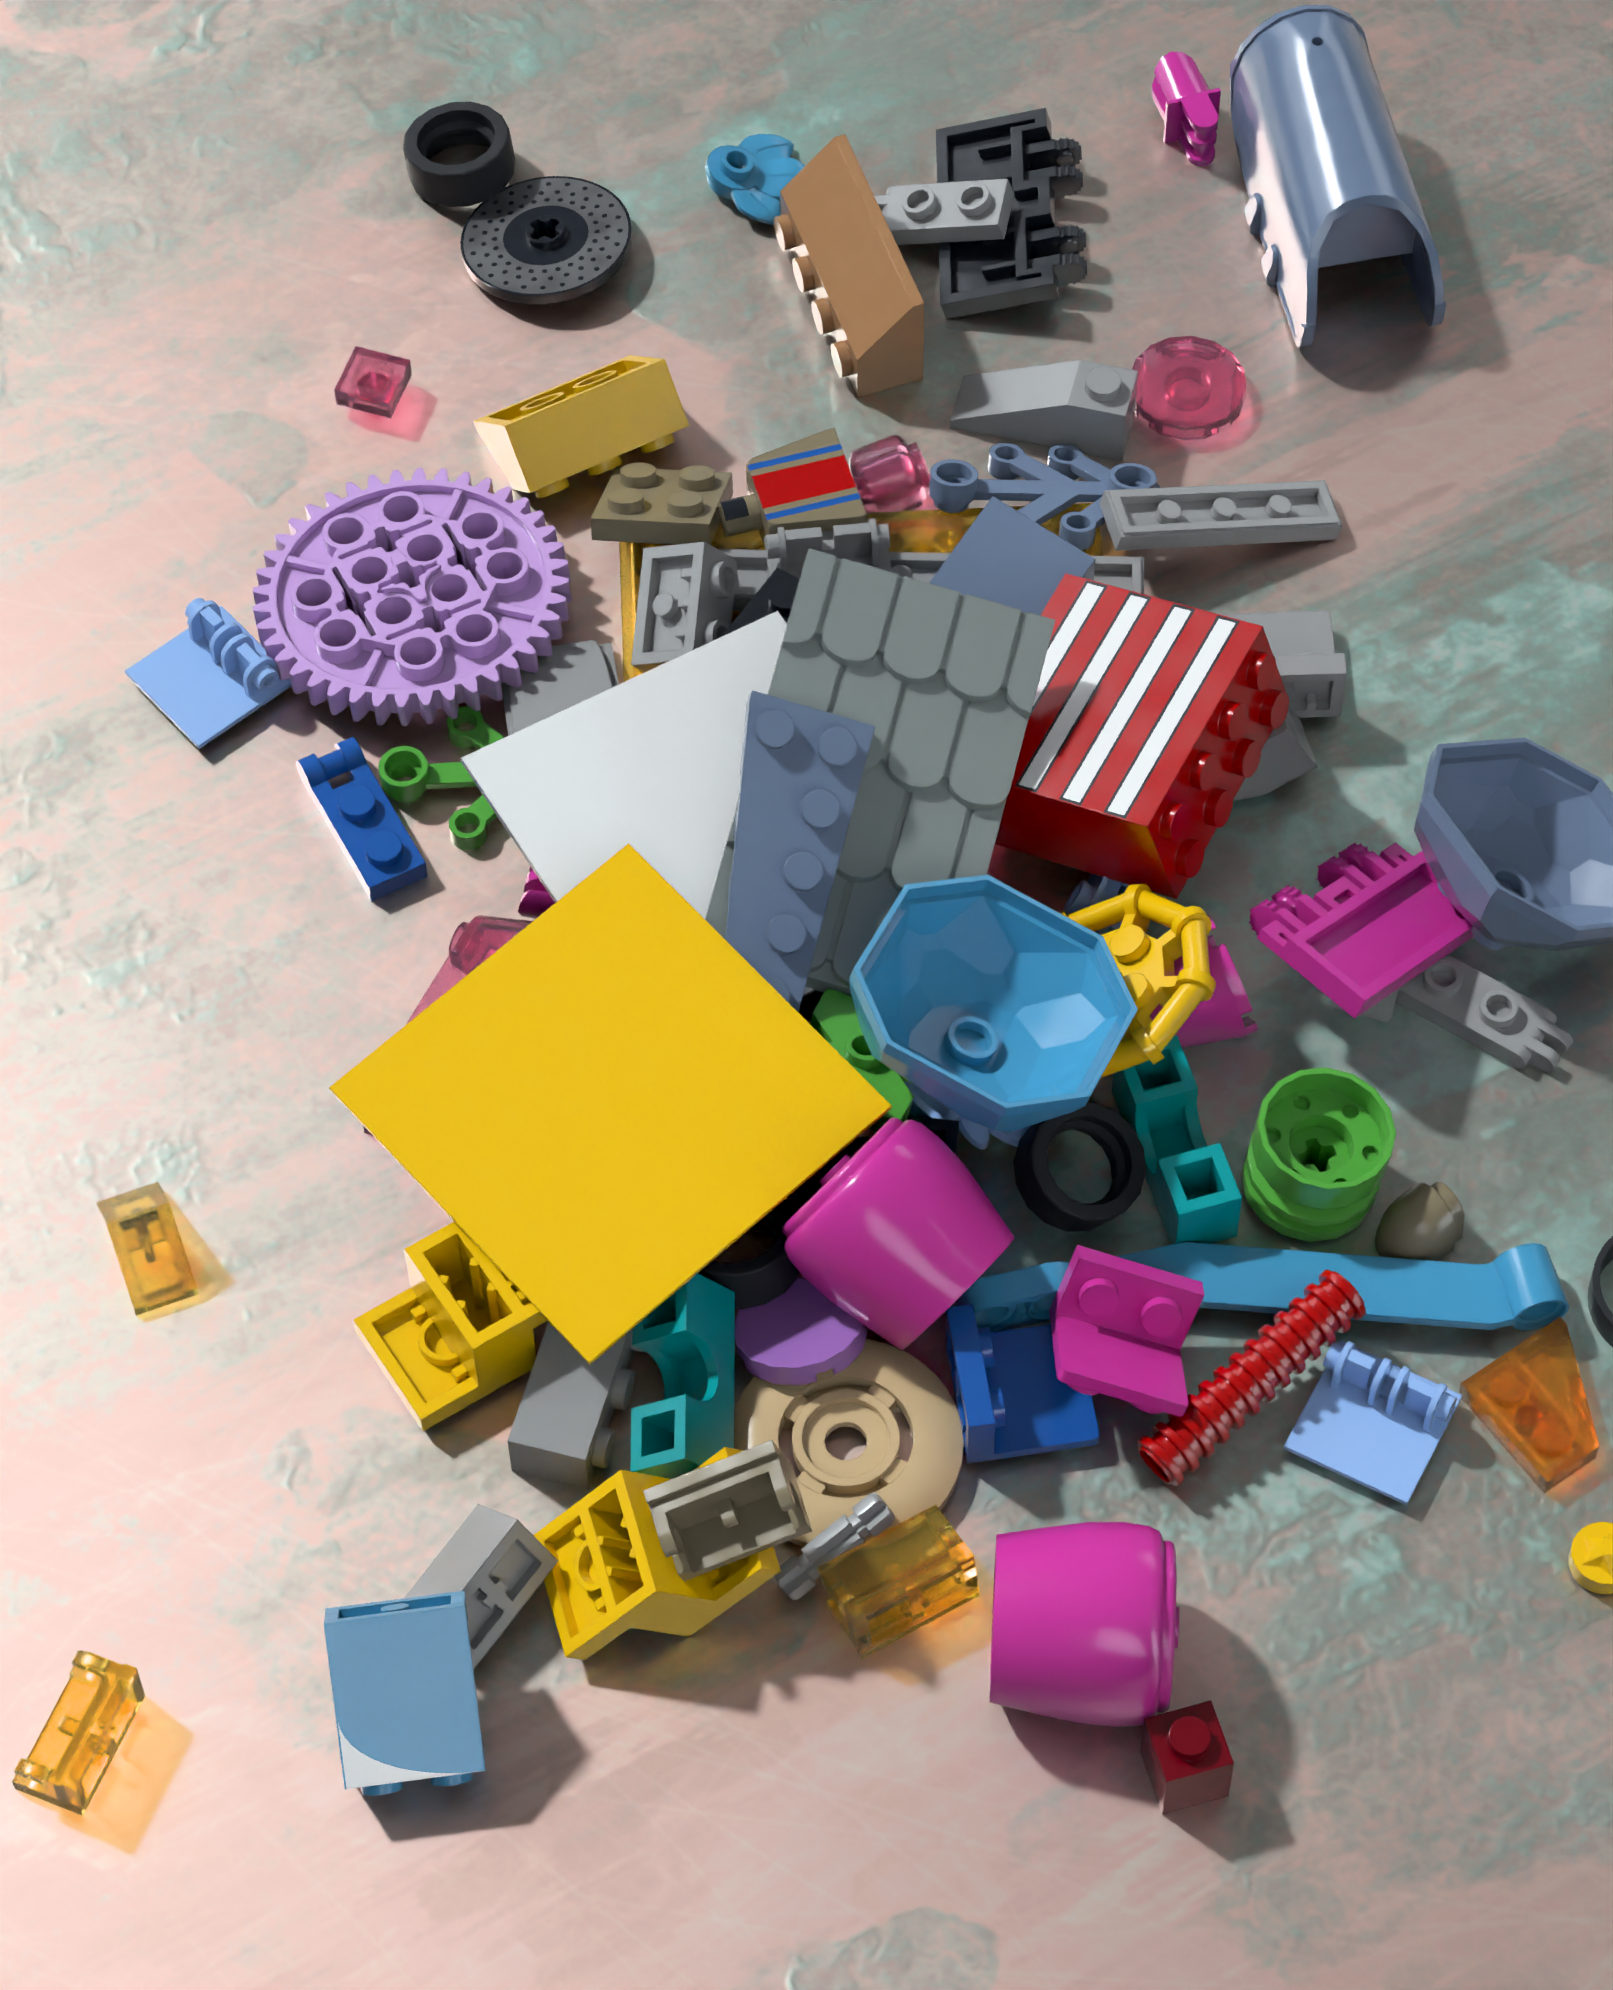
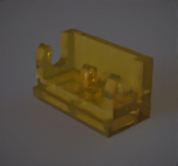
(899, 1580)
(81, 1733)

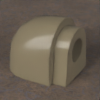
(1421, 1224)

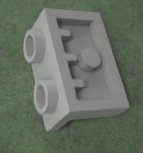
(682, 601)

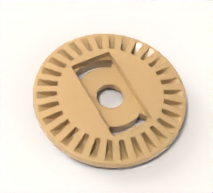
(864, 1398)

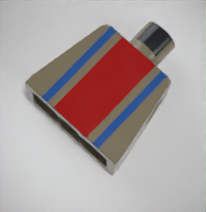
(796, 489)

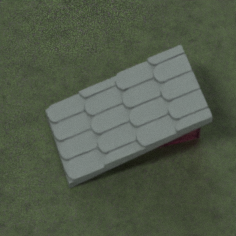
(949, 707)

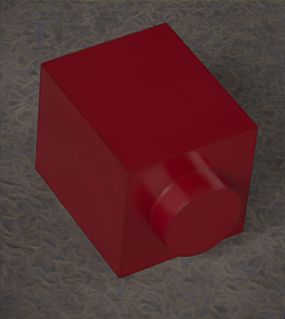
(1186, 1757)

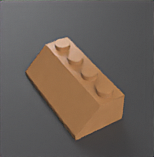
(852, 272)

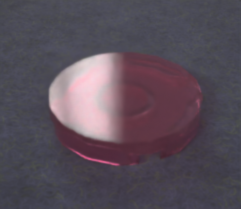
(1189, 387)

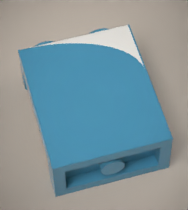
(404, 1692)

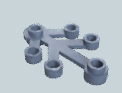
(1049, 487)

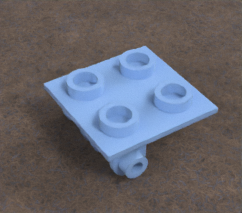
(208, 674)
(1372, 1421)

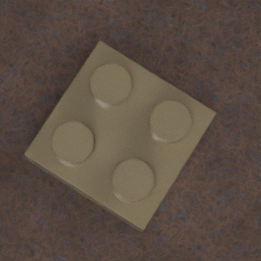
(661, 505)

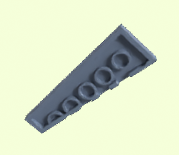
(789, 833)

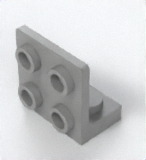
(1305, 659)

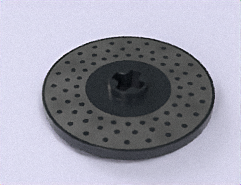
(546, 240)

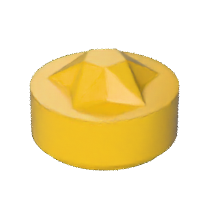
(1592, 1557)

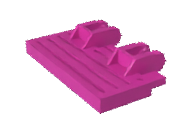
(1366, 928)

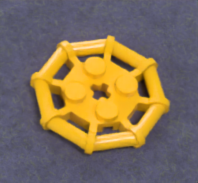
(1149, 967)

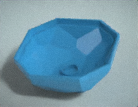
(990, 1001)

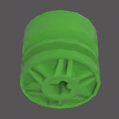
(1318, 1154)

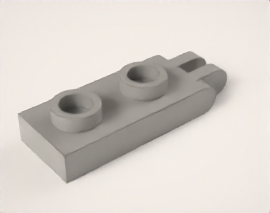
(947, 211)
(1486, 1014)

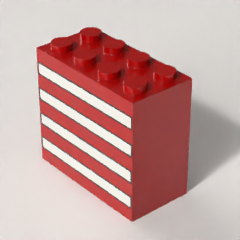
(1139, 734)

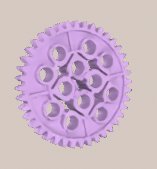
(429, 623)

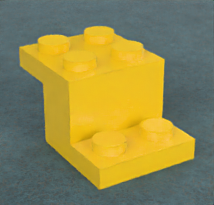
(451, 1332)
(618, 1577)

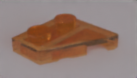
(1537, 1406)

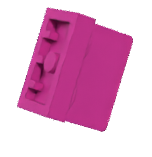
(1123, 1330)

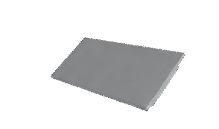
(563, 680)

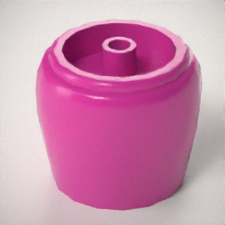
(896, 1232)
(1084, 1622)

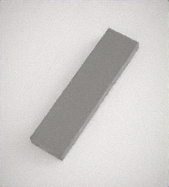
(1220, 515)

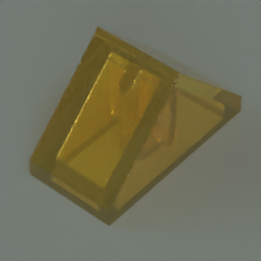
(147, 1248)

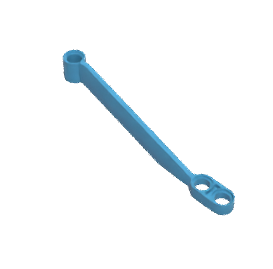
(1512, 1290)

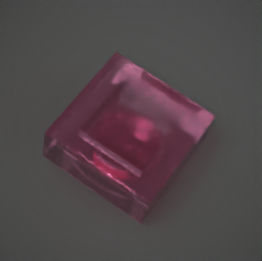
(373, 382)

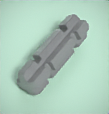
(869, 1517)

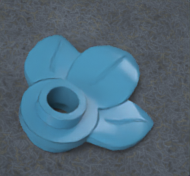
(753, 174)

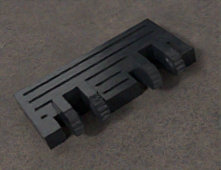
(1035, 251)

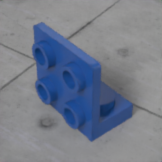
(1011, 1391)

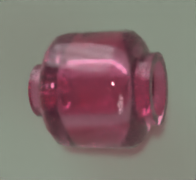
(890, 475)

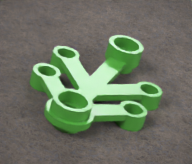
(411, 762)

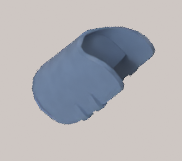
(1324, 162)

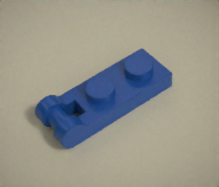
(362, 820)

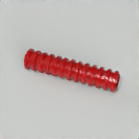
(1252, 1377)

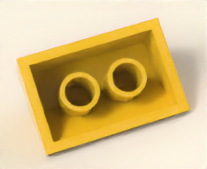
(584, 424)

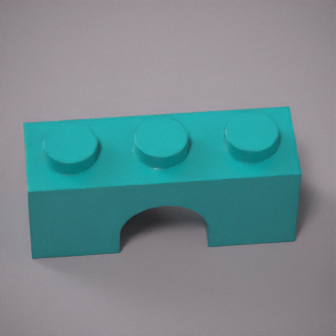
(1183, 1173)
(695, 1351)

